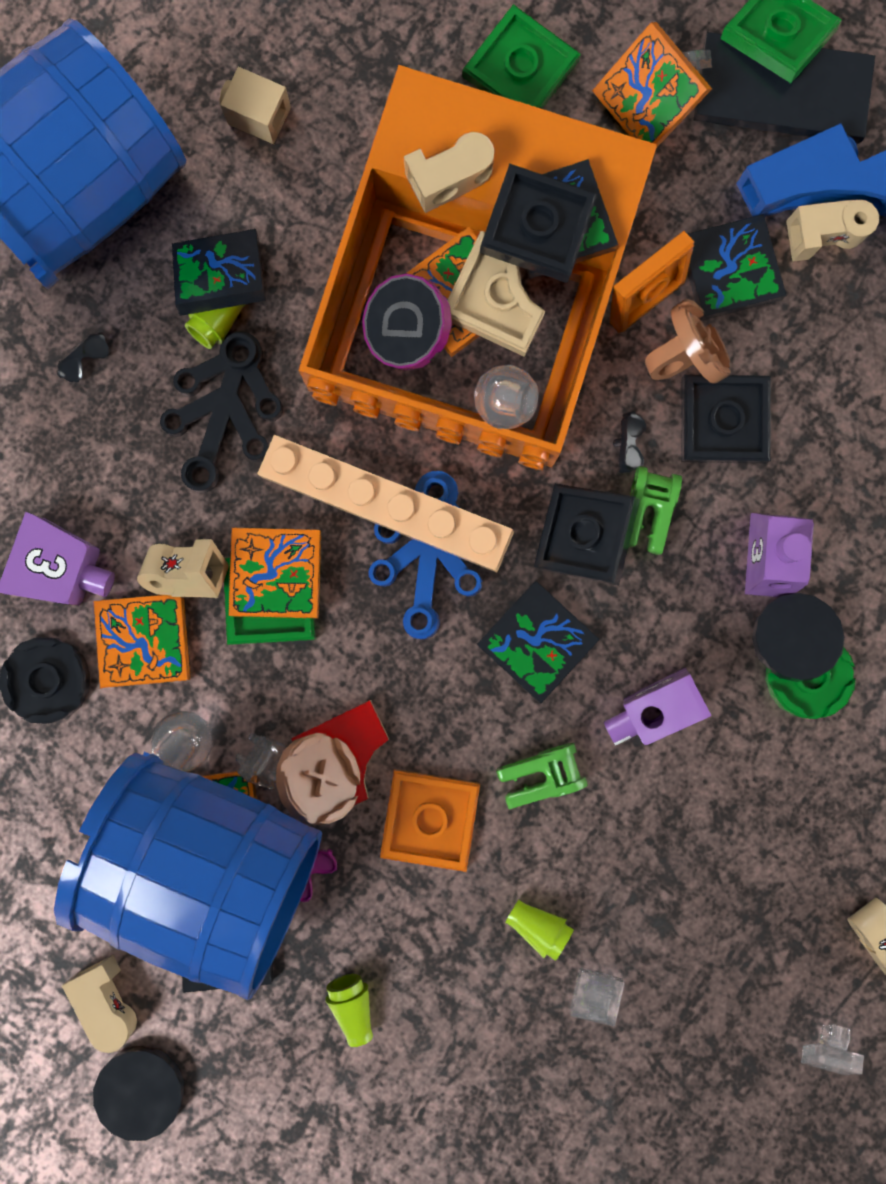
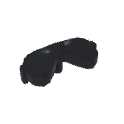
(92, 346)
(630, 456)

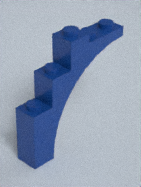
(814, 173)

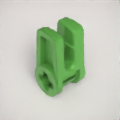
(661, 502)
(553, 785)

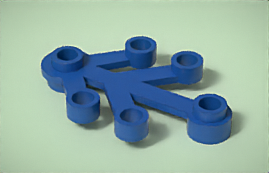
(427, 562)

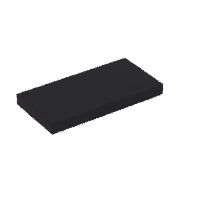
(825, 94)

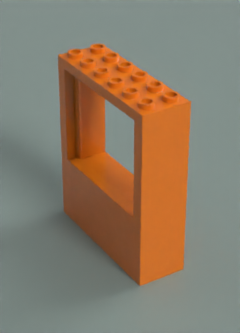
(431, 117)

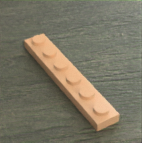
(386, 503)

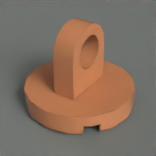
(691, 346)
(317, 779)

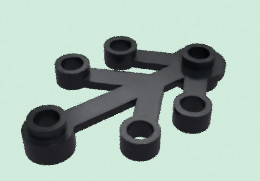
(223, 405)

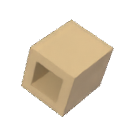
(254, 104)

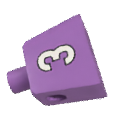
(778, 554)
(53, 565)
(679, 706)

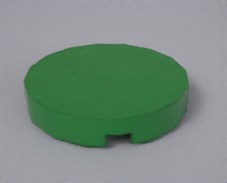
(818, 696)

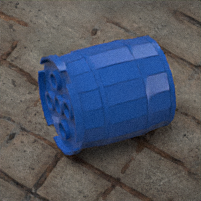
(75, 150)
(187, 875)

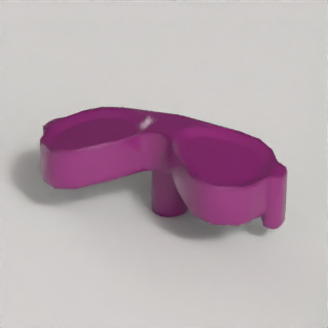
(324, 864)

